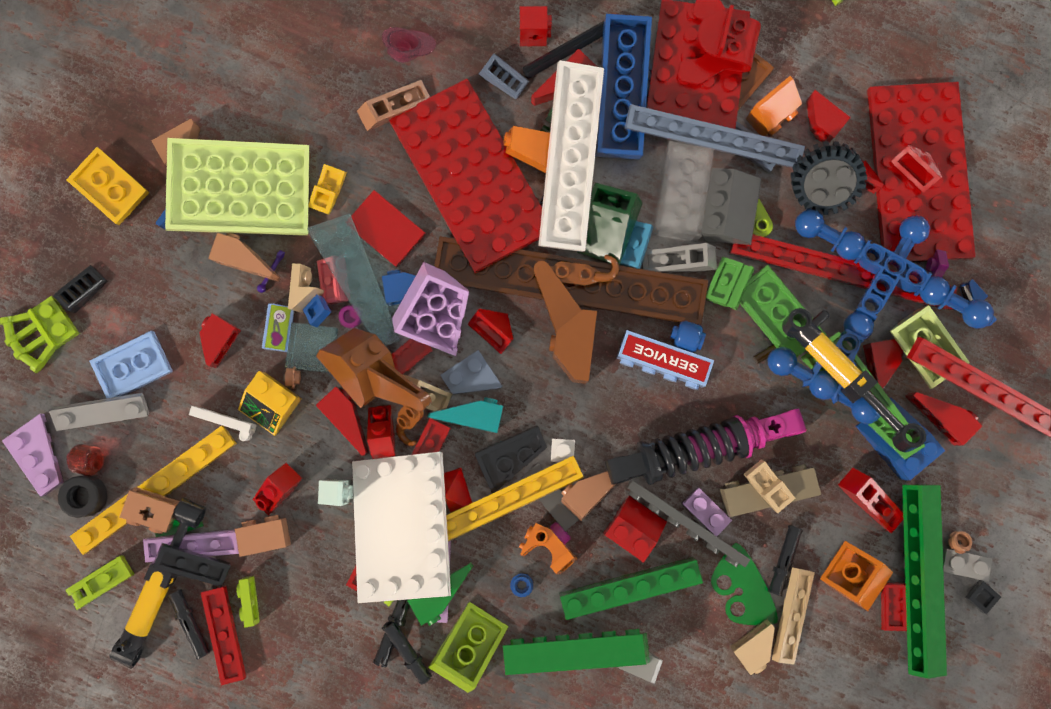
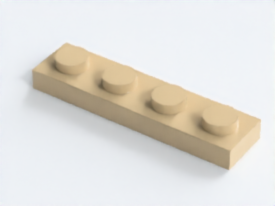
(793, 616)

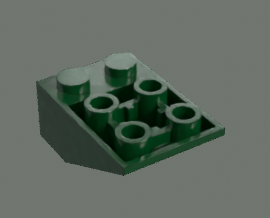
(610, 222)

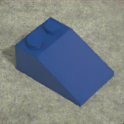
(910, 467)

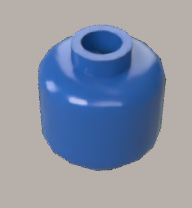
(688, 336)

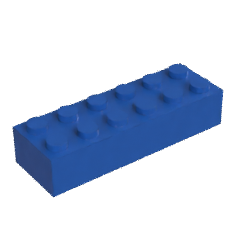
(624, 84)

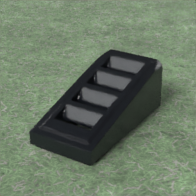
(68, 289)

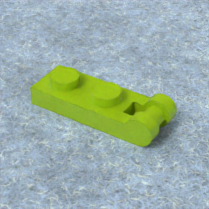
(100, 582)

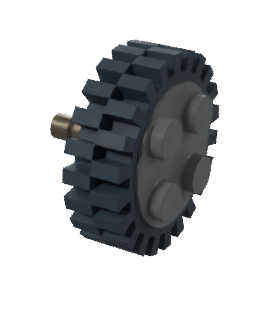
(828, 177)

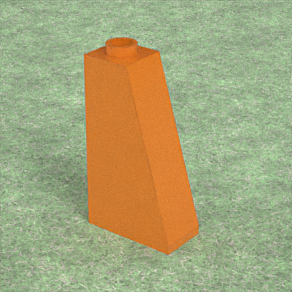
(528, 146)

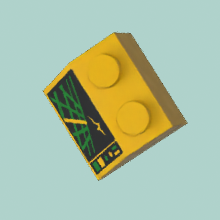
(268, 402)

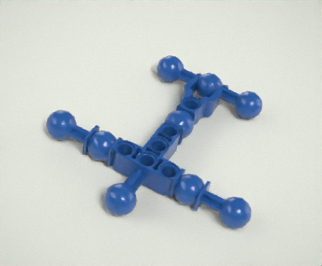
(860, 323)

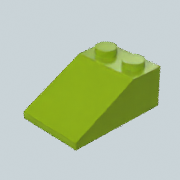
(468, 648)

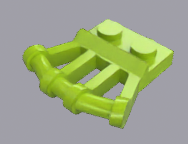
(53, 326)

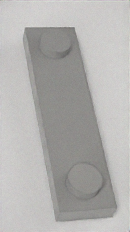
(99, 411)

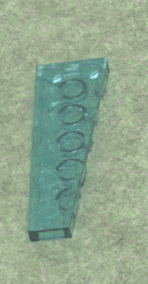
(349, 264)

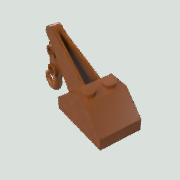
(573, 327)
(368, 371)

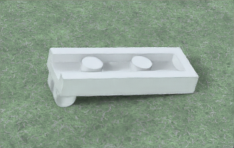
(246, 428)

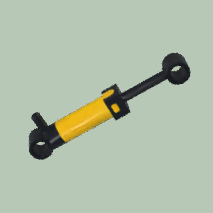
(844, 371)
(130, 644)

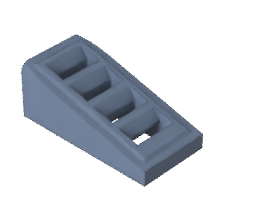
(499, 83)

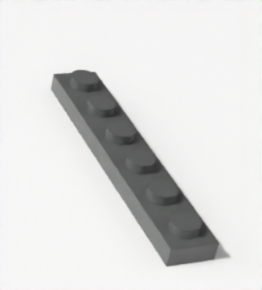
(694, 530)

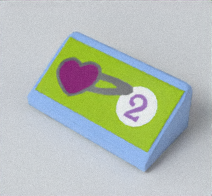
(277, 327)

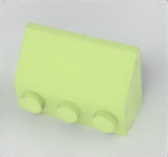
(926, 325)

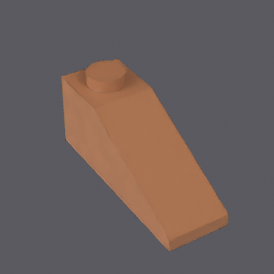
(384, 107)
(238, 255)
(586, 494)

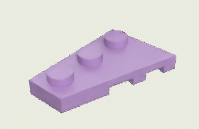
(34, 455)

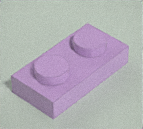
(706, 511)

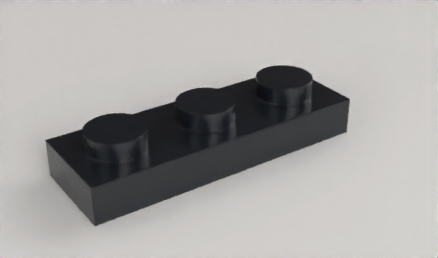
(191, 564)

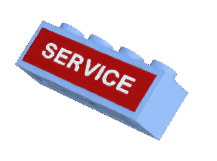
(664, 359)

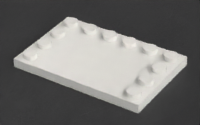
(401, 528)

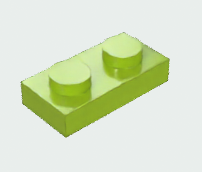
(247, 592)

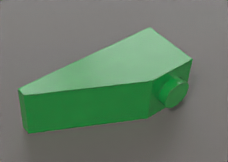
(429, 609)

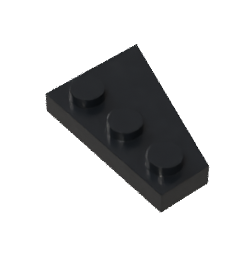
(506, 458)

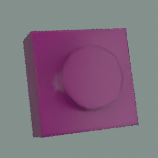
(938, 264)

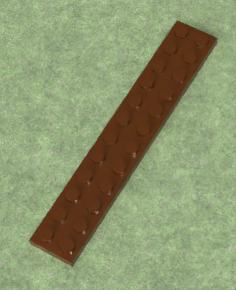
(630, 292)

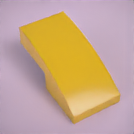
(328, 189)

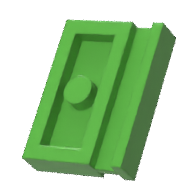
(729, 283)

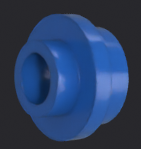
(521, 592)

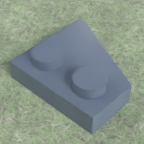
(471, 375)

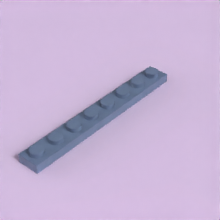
(713, 136)

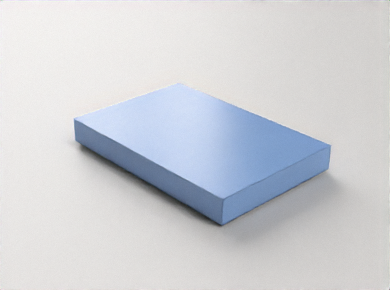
(131, 365)

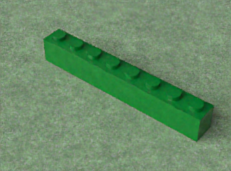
(924, 580)

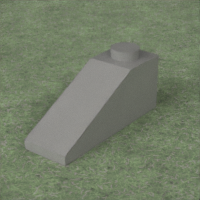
(681, 259)

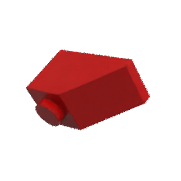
(824, 117)
(217, 338)
(883, 359)

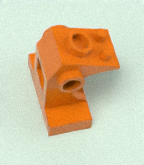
(561, 556)

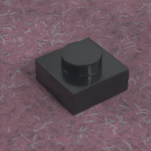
(983, 597)

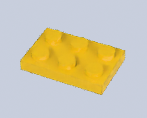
(107, 186)

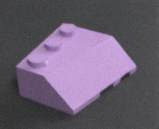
(432, 309)

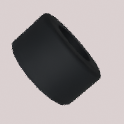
(68, 500)

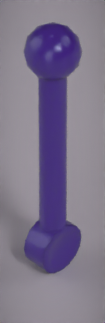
(261, 287)

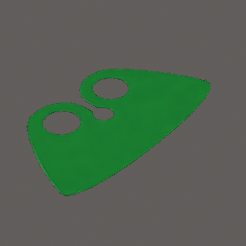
(755, 594)

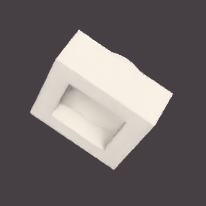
(562, 449)

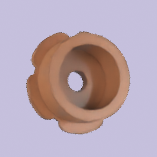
(292, 377)
(964, 538)

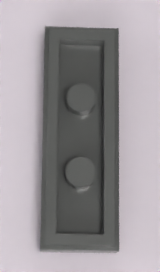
(553, 503)

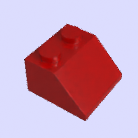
(635, 528)

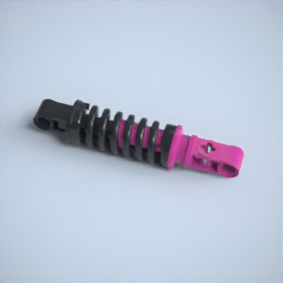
(726, 439)

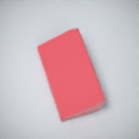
(332, 291)

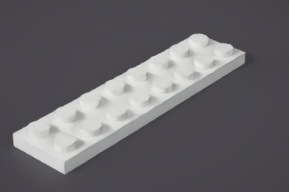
(571, 156)

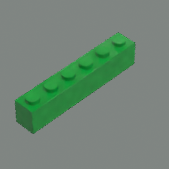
(630, 588)
(576, 653)

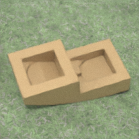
(769, 486)

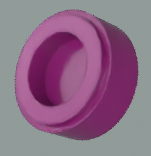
(349, 317)
(563, 536)

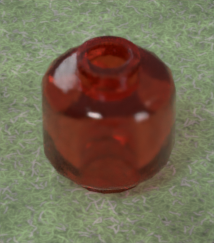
(85, 459)

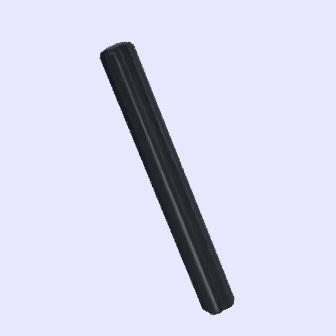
(563, 50)

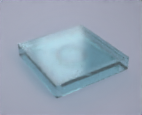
(305, 344)

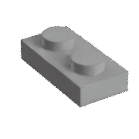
(966, 564)

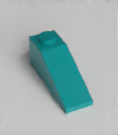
(475, 414)

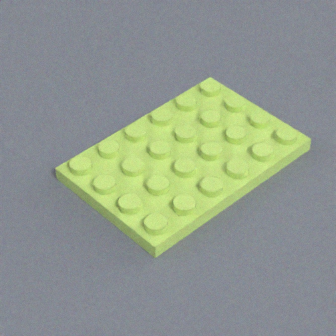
(237, 187)

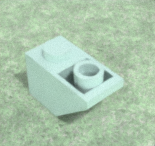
(335, 492)

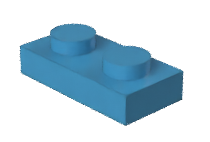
(637, 245)

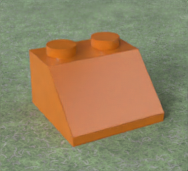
(775, 108)
(856, 575)

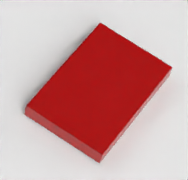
(386, 228)

